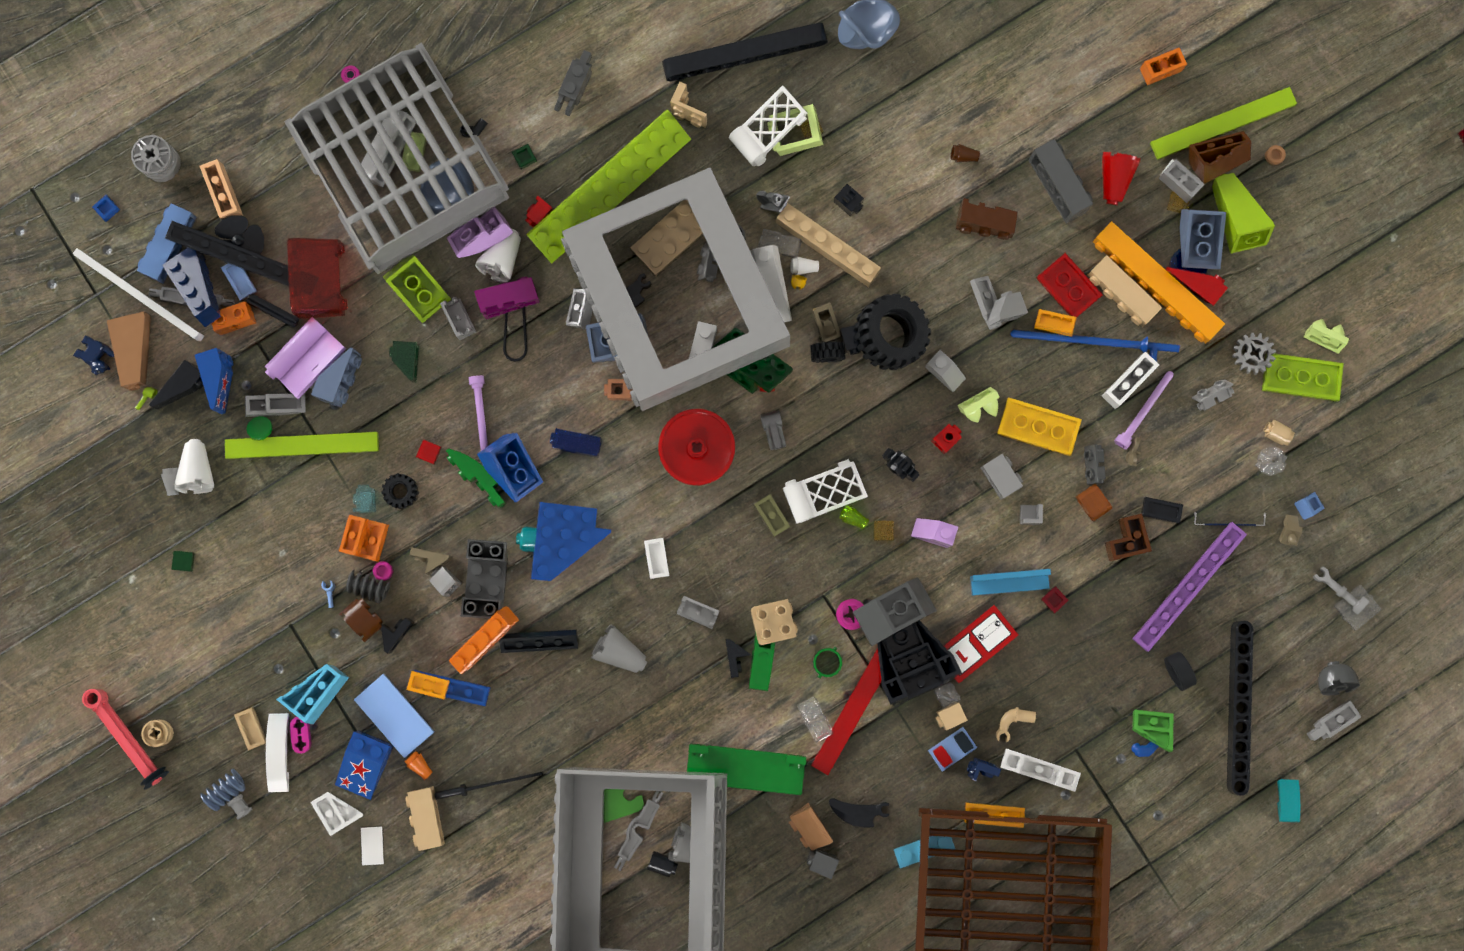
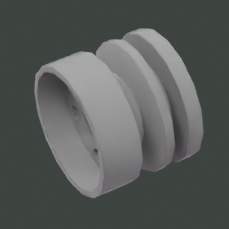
(163, 165)

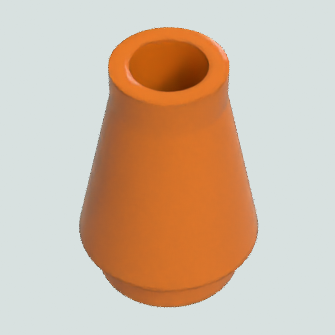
(418, 765)

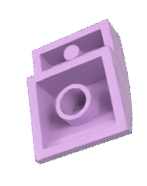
(479, 234)

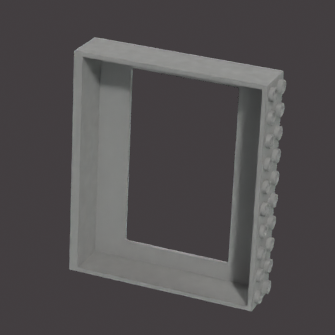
(621, 321)
(580, 852)

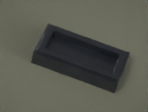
(1162, 510)

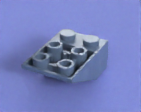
(337, 378)

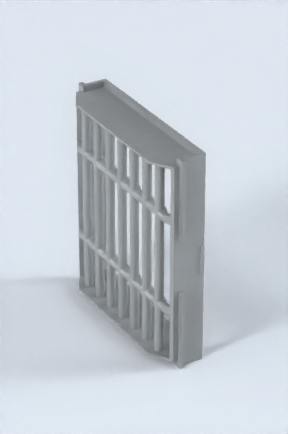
(436, 225)

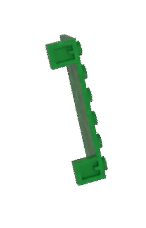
(750, 768)

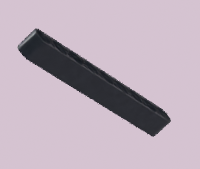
(744, 52)
(1244, 716)

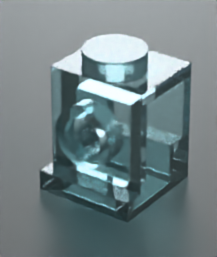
(364, 499)

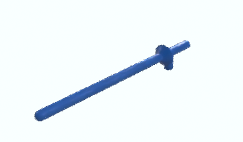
(1143, 345)

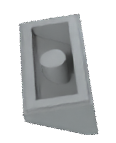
(579, 310)

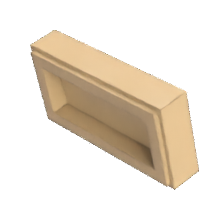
(250, 728)

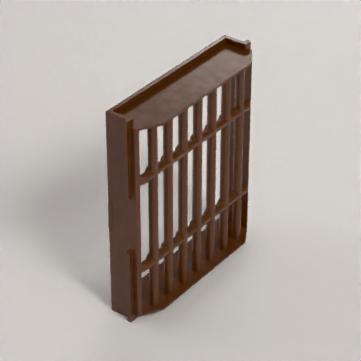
(1100, 879)

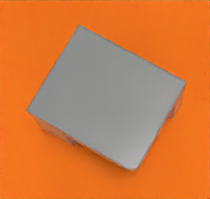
(1031, 514)

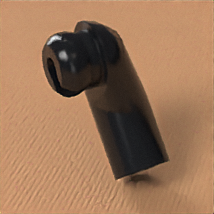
(477, 129)

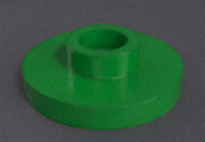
(259, 428)

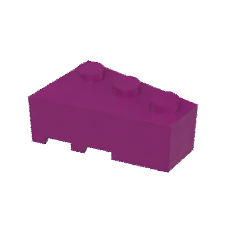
(506, 297)

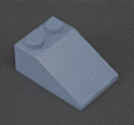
(1202, 238)
(598, 344)

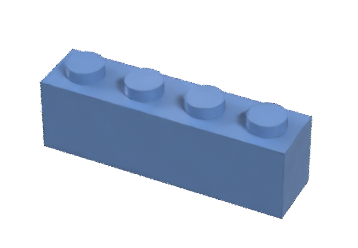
(162, 250)

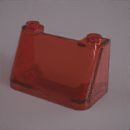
(315, 277)

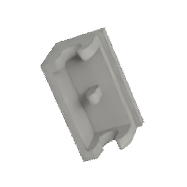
(1181, 181)
(458, 318)
(698, 612)

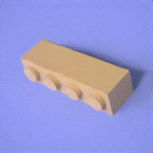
(1124, 291)

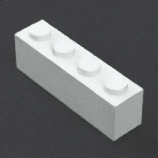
(382, 150)

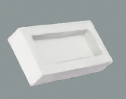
(656, 558)

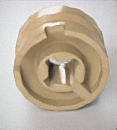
(163, 738)

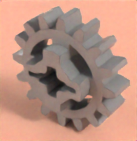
(1250, 347)

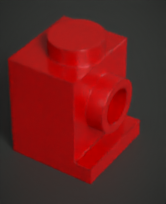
(537, 212)
(942, 443)

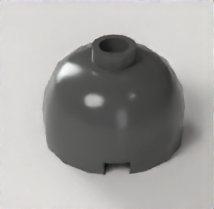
(1337, 678)

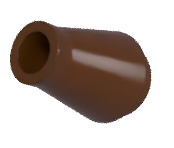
(964, 154)

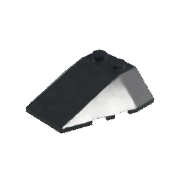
(914, 663)

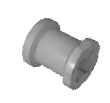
(239, 806)

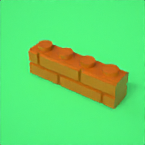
(483, 640)

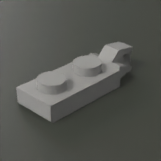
(985, 297)
(1334, 721)

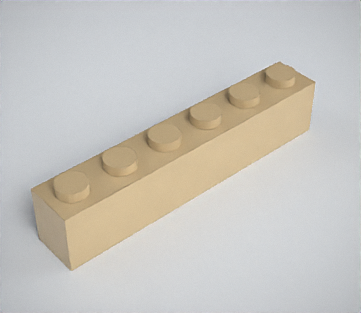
(828, 245)

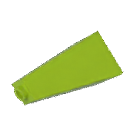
(1245, 222)

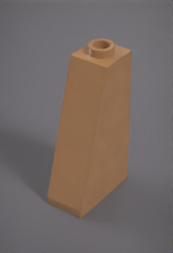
(130, 348)

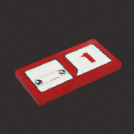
(980, 641)

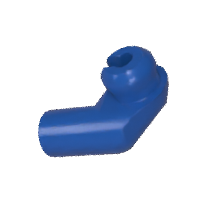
(1144, 750)

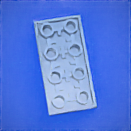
(394, 715)

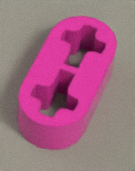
(295, 736)

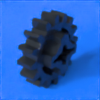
(900, 465)

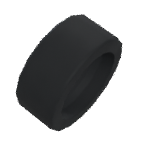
(1180, 671)

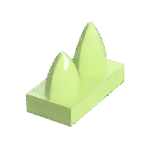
(408, 157)
(1330, 339)
(985, 399)

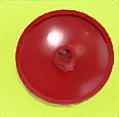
(696, 447)

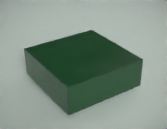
(524, 156)
(183, 561)

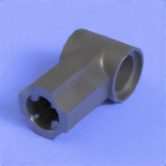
(773, 426)

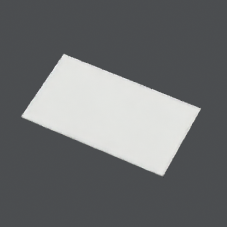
(372, 845)

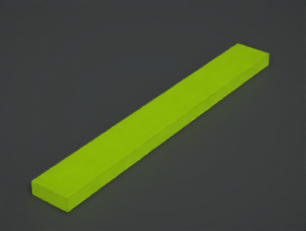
(1223, 123)
(302, 445)

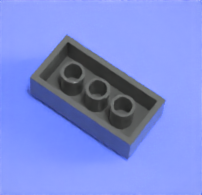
(1060, 181)

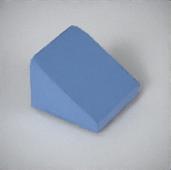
(1309, 506)

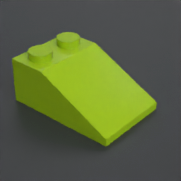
(416, 287)

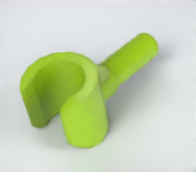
(147, 392)

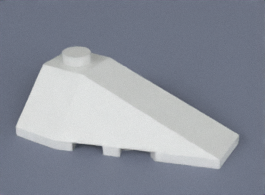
(770, 267)

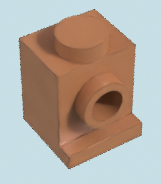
(609, 390)

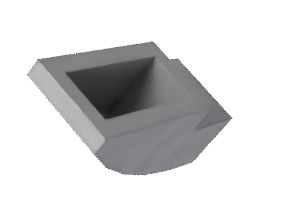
(274, 405)

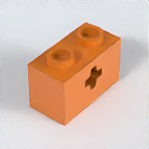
(1163, 66)
(234, 318)

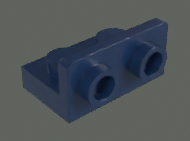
(984, 767)

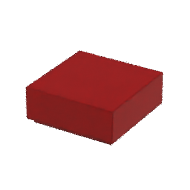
(428, 452)

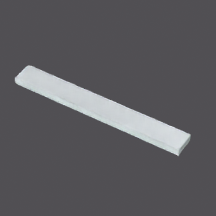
(138, 295)

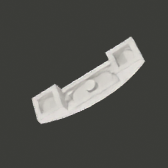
(277, 753)
(1040, 770)

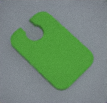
(617, 806)

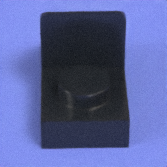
(391, 638)
(734, 651)

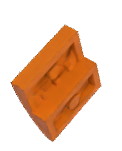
(363, 538)

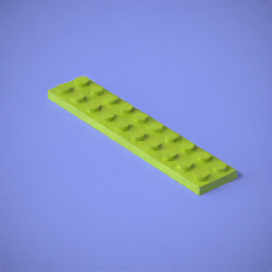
(611, 183)

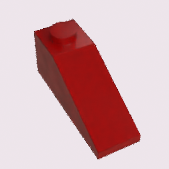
(1206, 286)

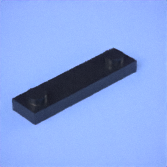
(539, 641)

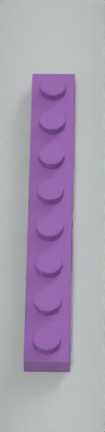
(1189, 586)

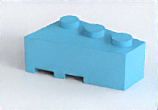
(314, 694)

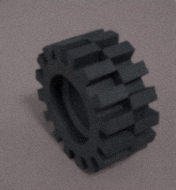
(827, 352)
(391, 483)

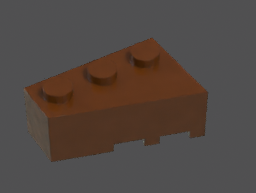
(1219, 155)
(986, 220)

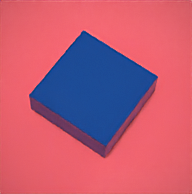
(106, 208)

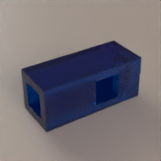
(576, 443)

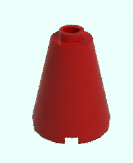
(1117, 175)

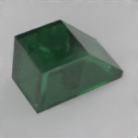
(406, 356)

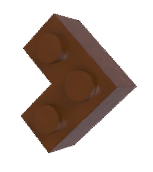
(1134, 540)

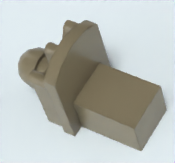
(1291, 531)

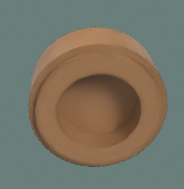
(1275, 155)

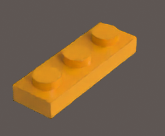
(997, 810)

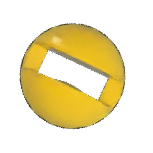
(798, 281)

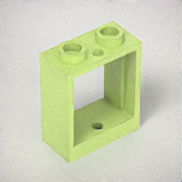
(816, 139)

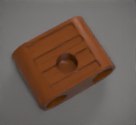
(1094, 502)

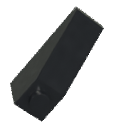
(181, 383)

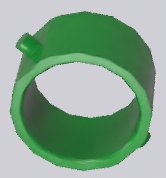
(839, 657)

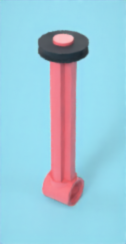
(124, 737)

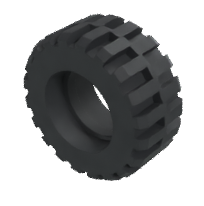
(913, 325)

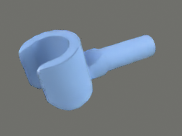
(329, 592)

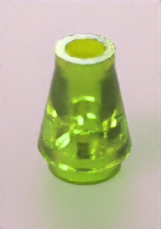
(853, 517)

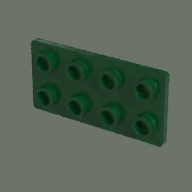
(763, 373)

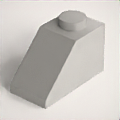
(1007, 308)
(945, 370)
(444, 581)

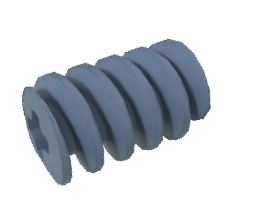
(224, 791)

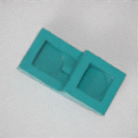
(1289, 800)

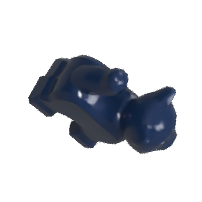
(93, 353)

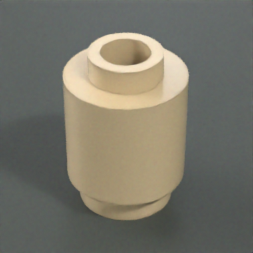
(1278, 433)

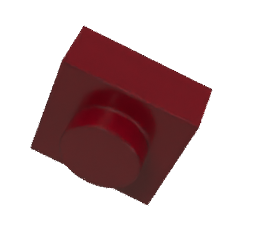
(1054, 599)

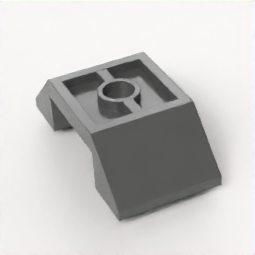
(485, 578)
(894, 611)

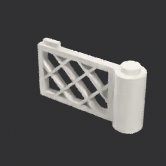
(750, 144)
(801, 501)

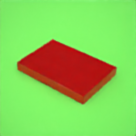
(1069, 286)

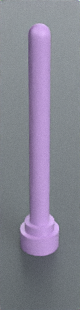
(477, 383)
(1124, 439)

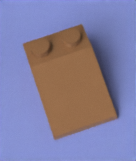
(810, 827)

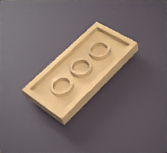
(668, 238)

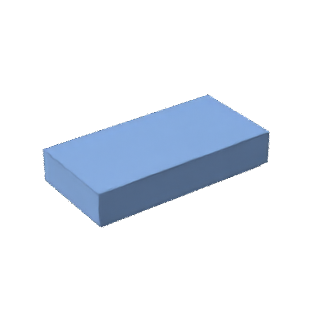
(239, 281)

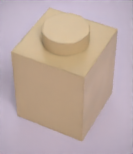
(950, 716)

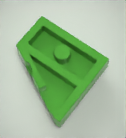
(1155, 727)

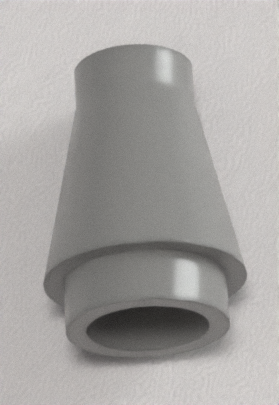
(168, 478)

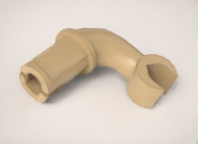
(1013, 716)

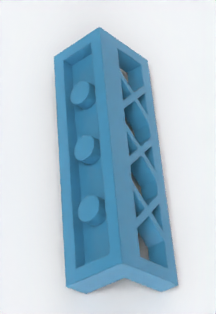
(1010, 582)

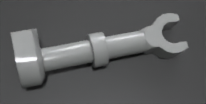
(1341, 591)

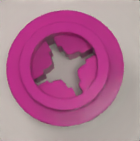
(843, 609)

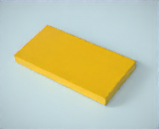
(1039, 426)

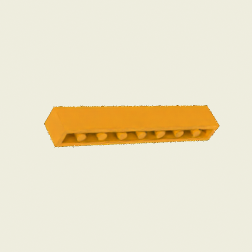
(1159, 283)

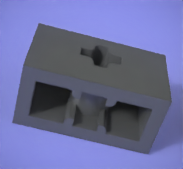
(822, 862)

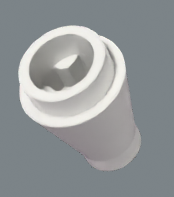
(802, 266)

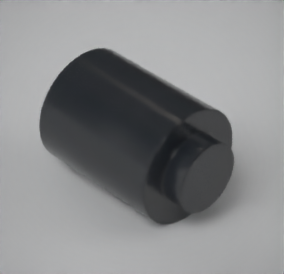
(662, 865)

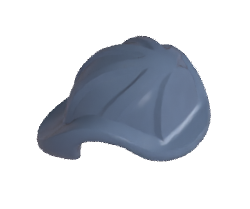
(868, 24)
(447, 187)

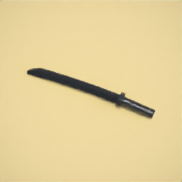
(462, 790)

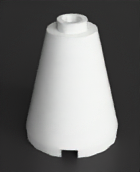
(500, 258)
(194, 469)

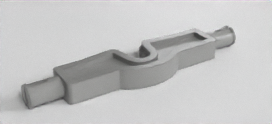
(172, 295)
(634, 839)

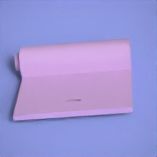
(304, 357)

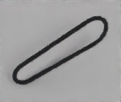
(525, 337)

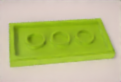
(1304, 377)

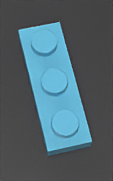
(910, 853)

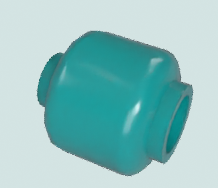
(526, 539)

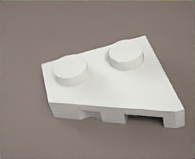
(334, 812)

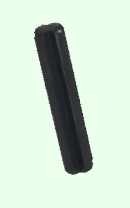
(272, 310)

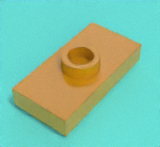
(1055, 322)
(428, 685)

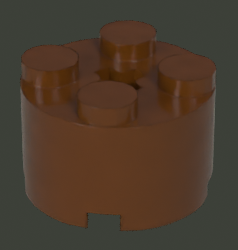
(361, 620)

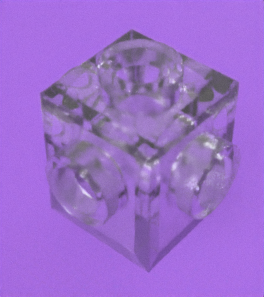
(1265, 461)

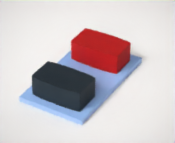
(952, 749)

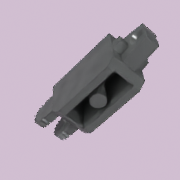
(574, 83)

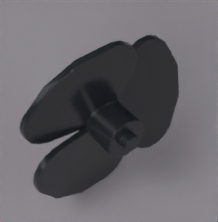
(233, 229)

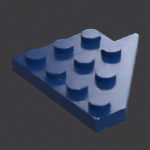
(563, 537)

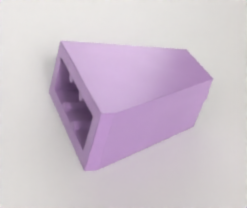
(934, 532)

